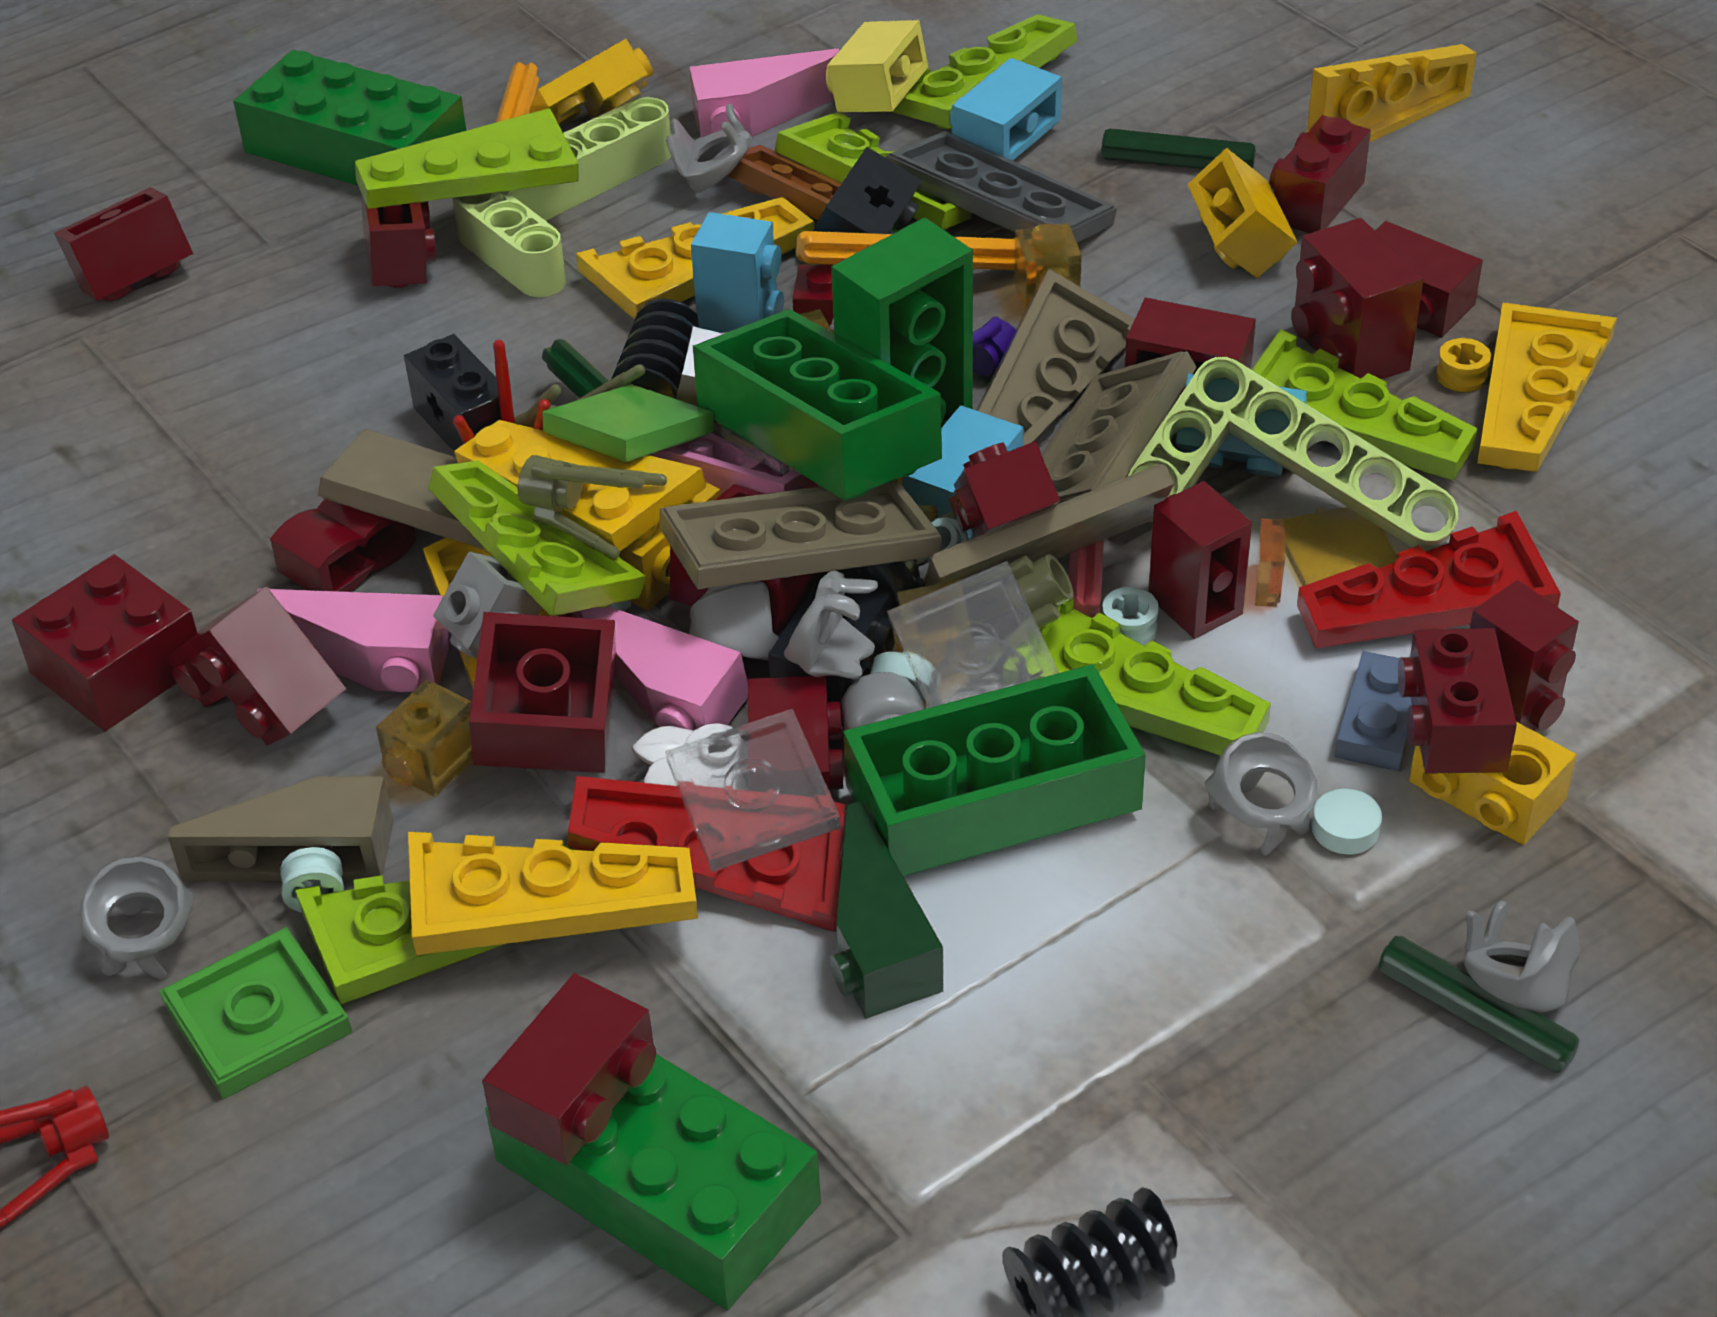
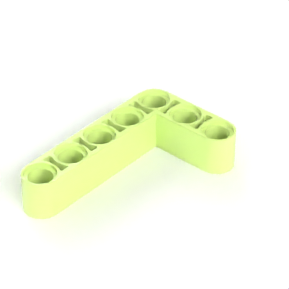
(511, 226)
(1290, 449)

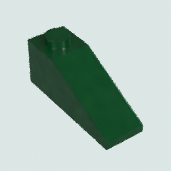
(883, 936)

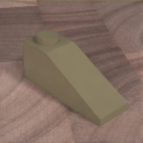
(255, 836)

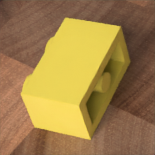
(877, 66)

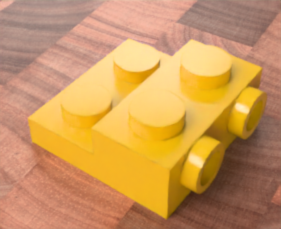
(598, 84)

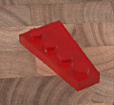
(1425, 587)

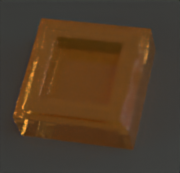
(1270, 562)

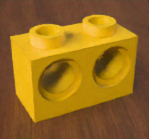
(1508, 801)

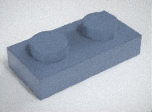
(1375, 715)

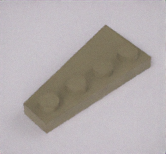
(1054, 355)

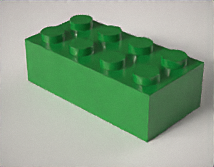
(332, 113)
(912, 308)
(819, 403)
(995, 769)
(684, 1181)

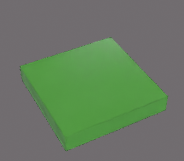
(628, 422)
(255, 1012)

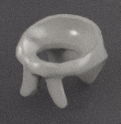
(697, 158)
(736, 618)
(824, 639)
(1242, 768)
(135, 887)
(1547, 961)

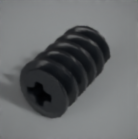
(660, 344)
(1094, 1258)

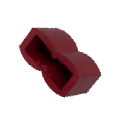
(337, 546)

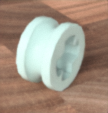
(1136, 603)
(306, 865)

